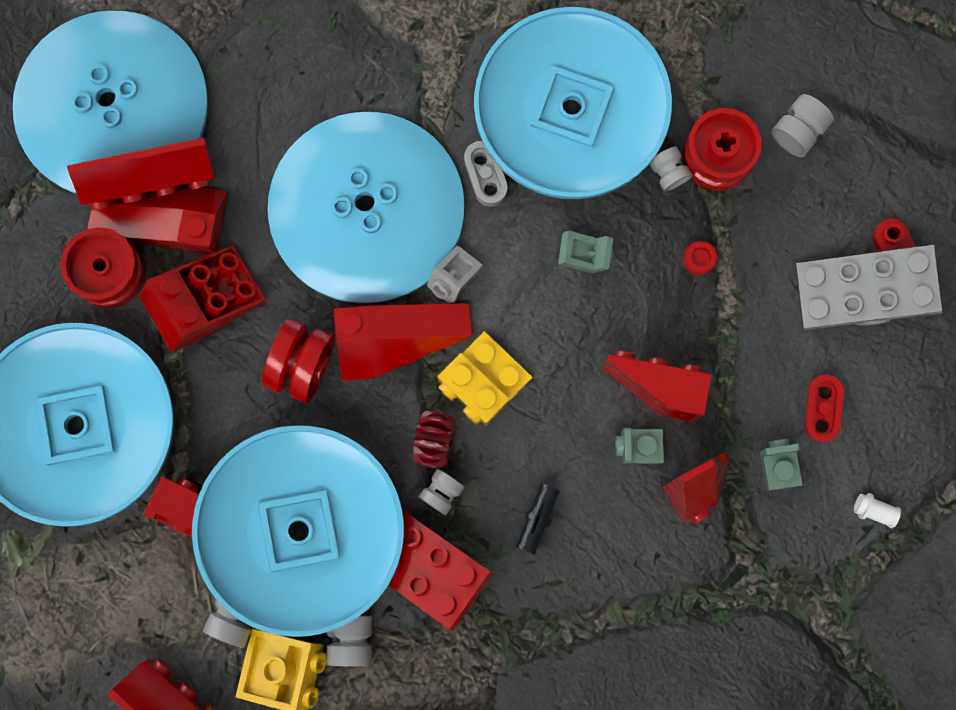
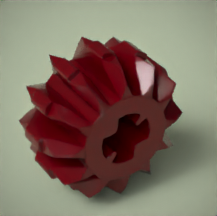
(434, 439)

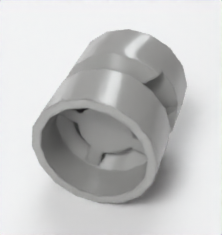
(804, 123)
(227, 627)
(350, 644)

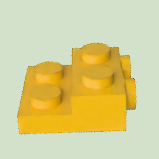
(483, 379)
(281, 671)

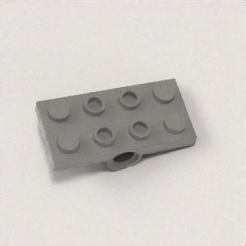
(869, 288)

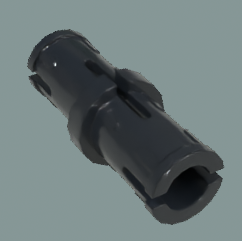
(547, 496)

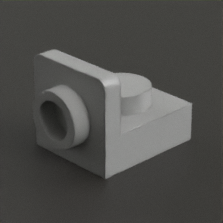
(453, 274)

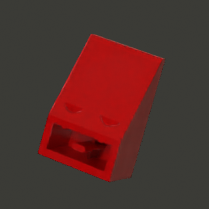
(200, 297)
(665, 389)

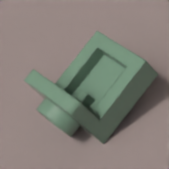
(585, 252)

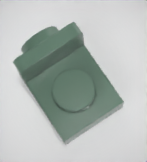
(640, 446)
(781, 465)

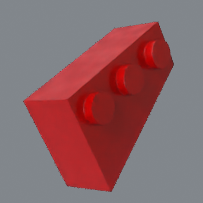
(174, 504)

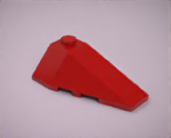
(175, 221)
(390, 336)
(698, 489)

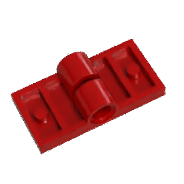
(437, 574)

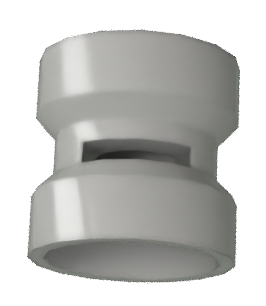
(670, 168)
(445, 485)

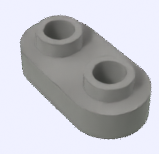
(485, 175)

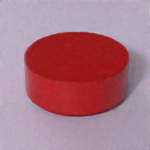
(700, 258)

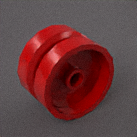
(716, 132)
(101, 249)
(298, 360)

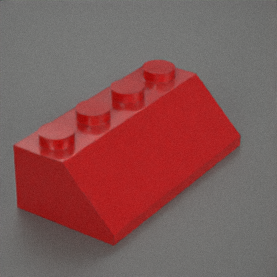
(142, 172)
(153, 688)

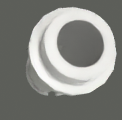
(876, 510)

